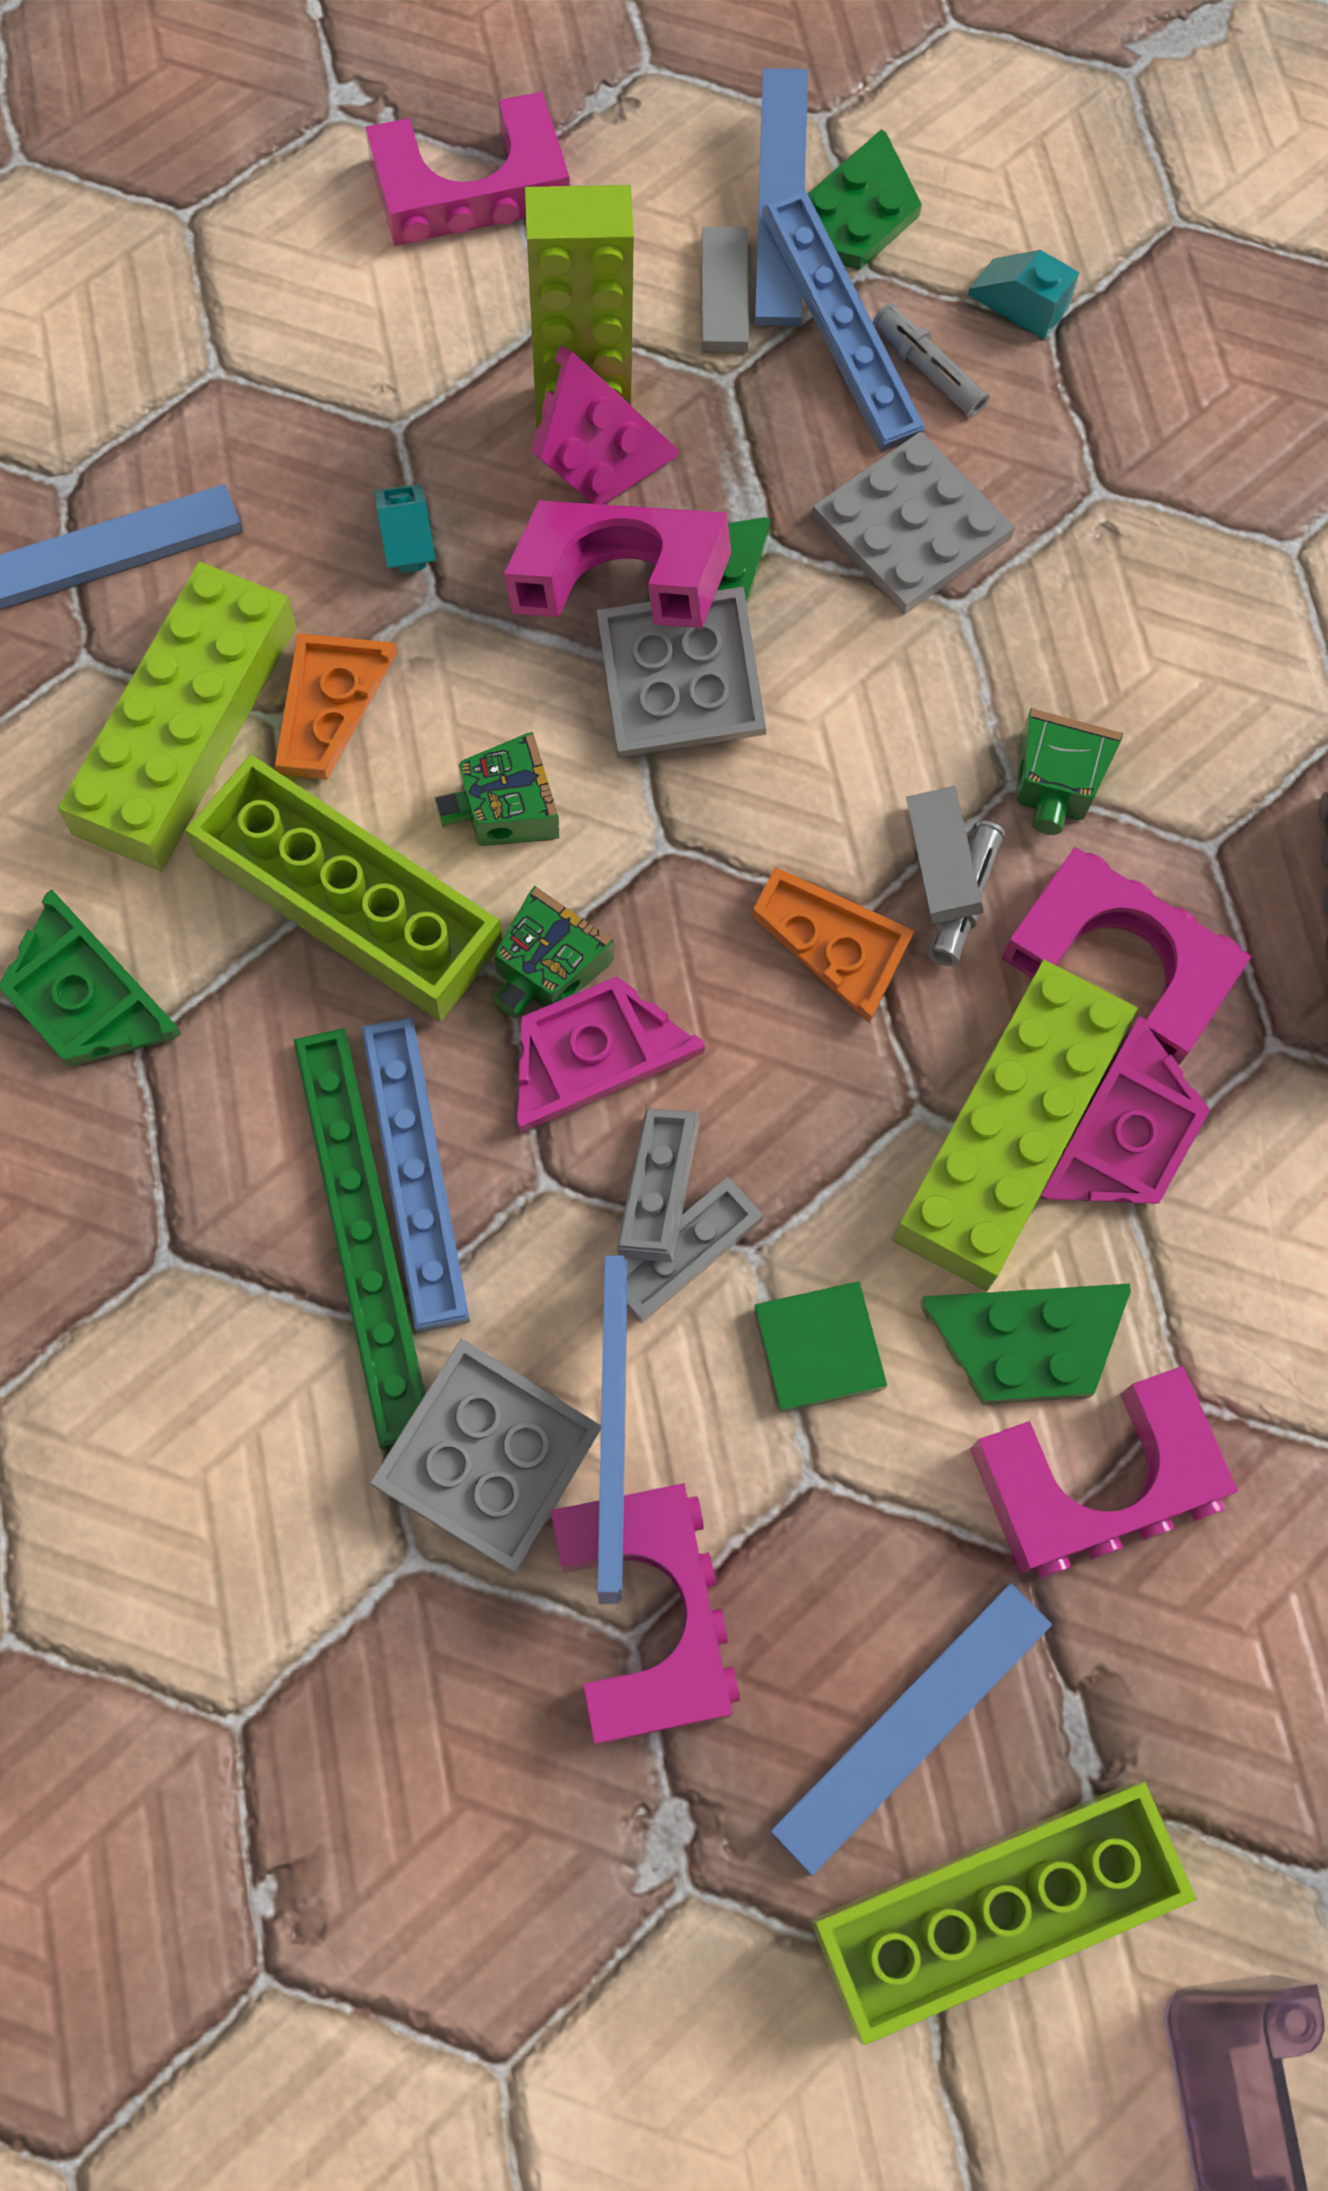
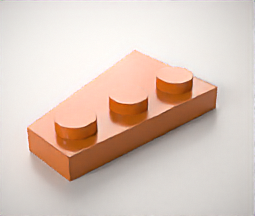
(326, 699)
(834, 938)

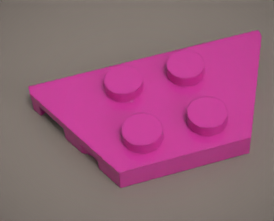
(595, 434)
(592, 1049)
(1131, 1128)

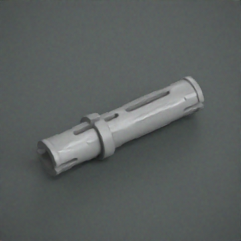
(895, 325)
(951, 935)

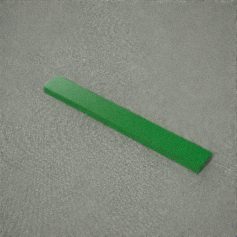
(361, 1232)

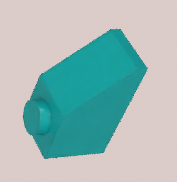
(1027, 289)
(405, 527)

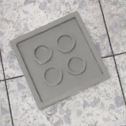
(912, 522)
(681, 682)
(486, 1456)

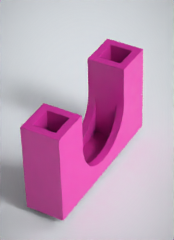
(429, 206)
(573, 537)
(1093, 897)
(1181, 1477)
(691, 1682)

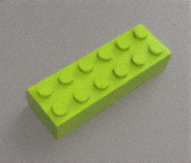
(581, 282)
(178, 716)
(345, 887)
(1015, 1125)
(1001, 1911)

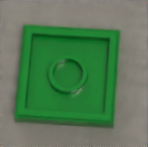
(819, 1347)

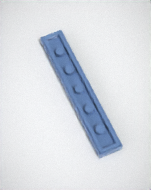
(780, 176)
(842, 320)
(117, 545)
(415, 1175)
(612, 1431)
(910, 1729)

